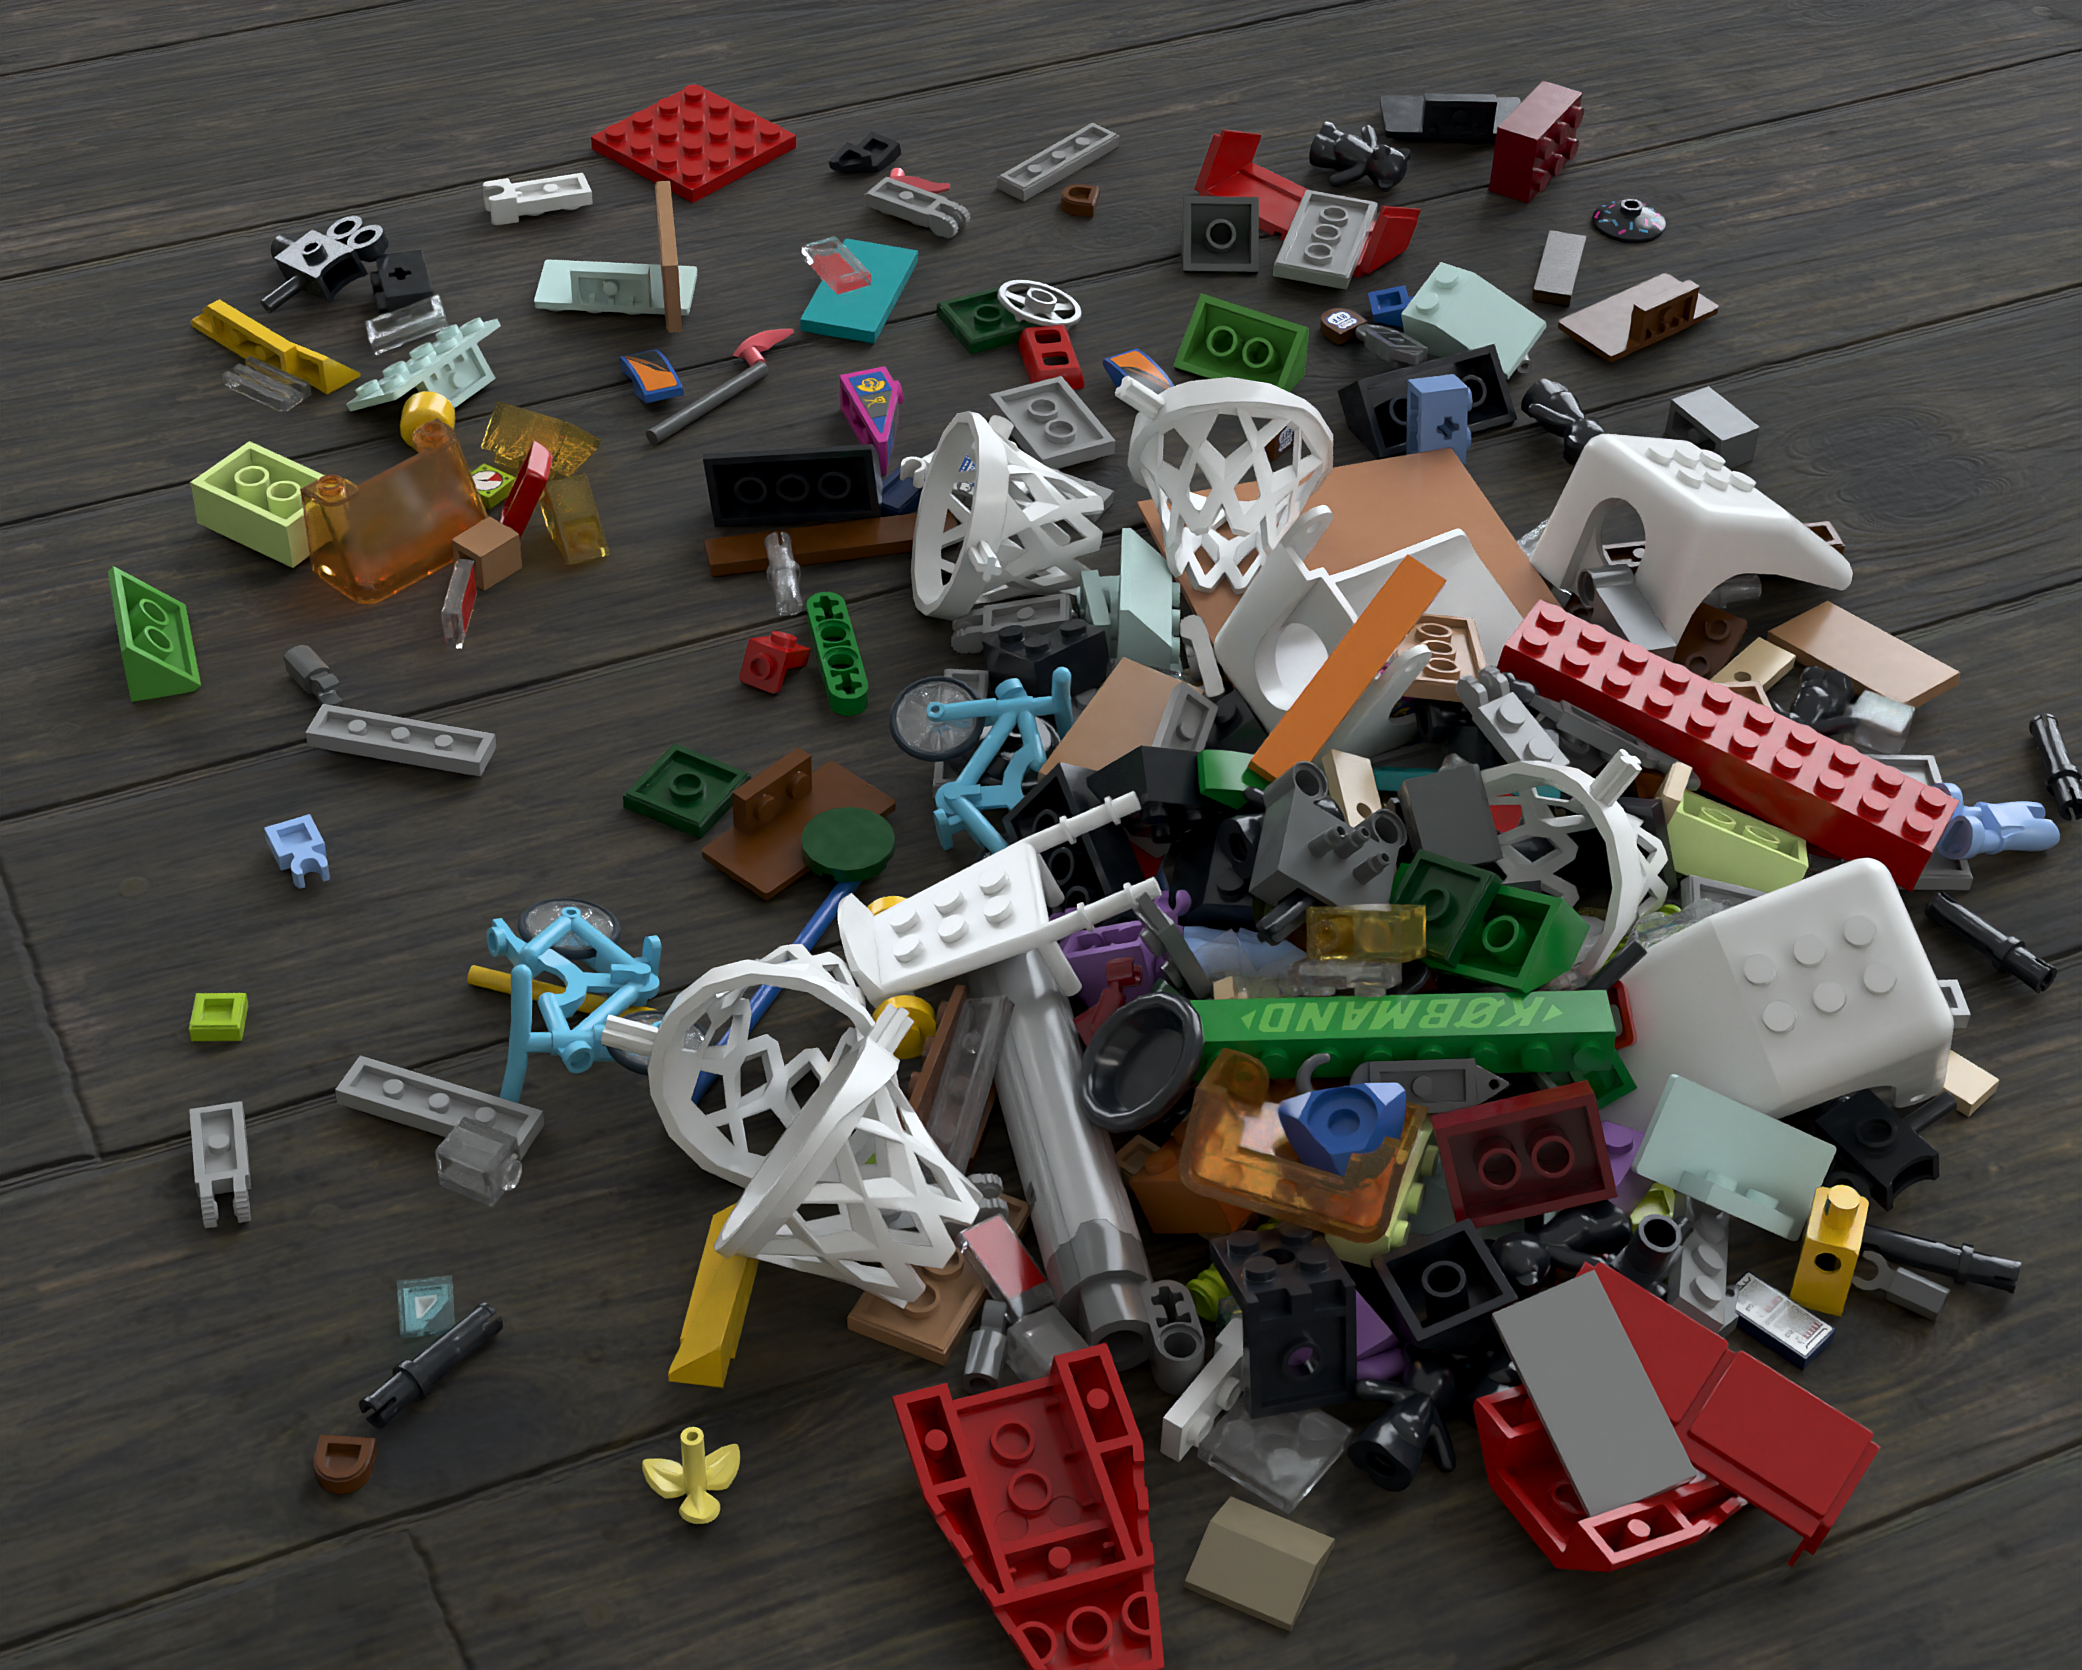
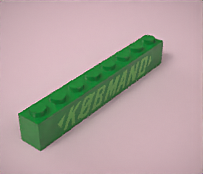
(1497, 1029)

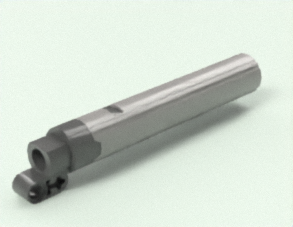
(1078, 1189)

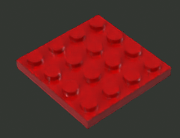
(693, 142)

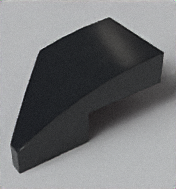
(870, 155)

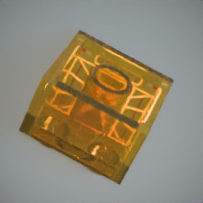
(515, 428)

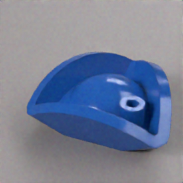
(1342, 1121)

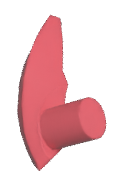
(899, 175)
(762, 341)

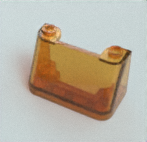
(396, 524)
(1243, 1158)

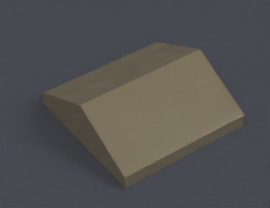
(1258, 1563)

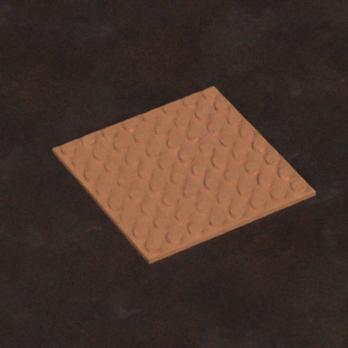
(1376, 513)

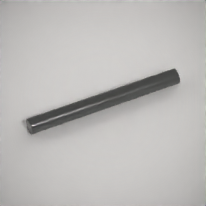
(707, 403)

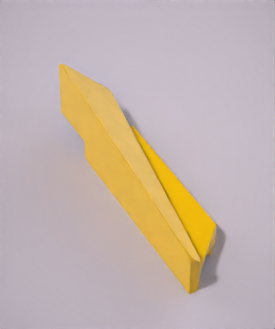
(252, 339)
(714, 1313)

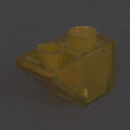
(573, 519)
(1366, 932)

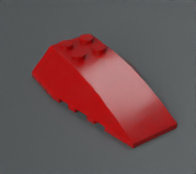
(1540, 1496)
(1046, 1509)

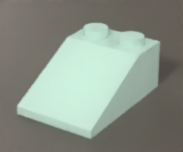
(1465, 312)

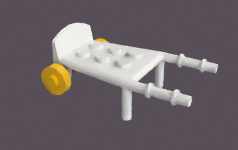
(975, 921)

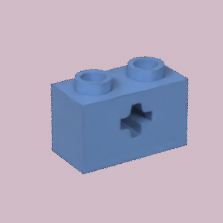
(1438, 415)

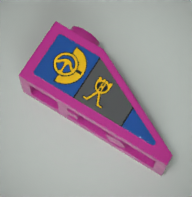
(871, 408)

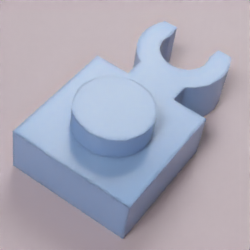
(299, 847)

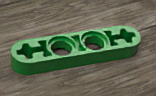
(837, 652)

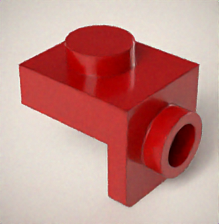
(769, 658)

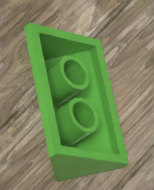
(1243, 345)
(153, 639)

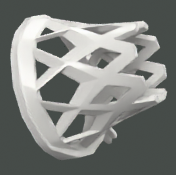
(1192, 412)
(989, 562)
(1597, 803)
(719, 993)
(818, 1167)

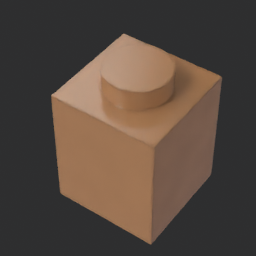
(492, 549)

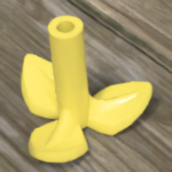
(695, 1477)

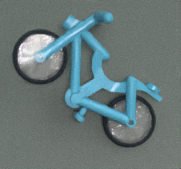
(945, 719)
(551, 936)

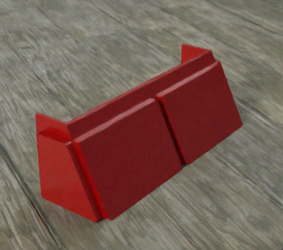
(1231, 173)
(1743, 1417)

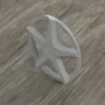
(1039, 302)

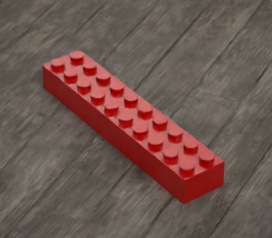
(1735, 745)

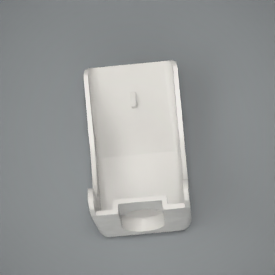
(1696, 522)
(1299, 616)
(1789, 1001)

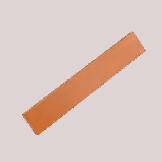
(1349, 669)

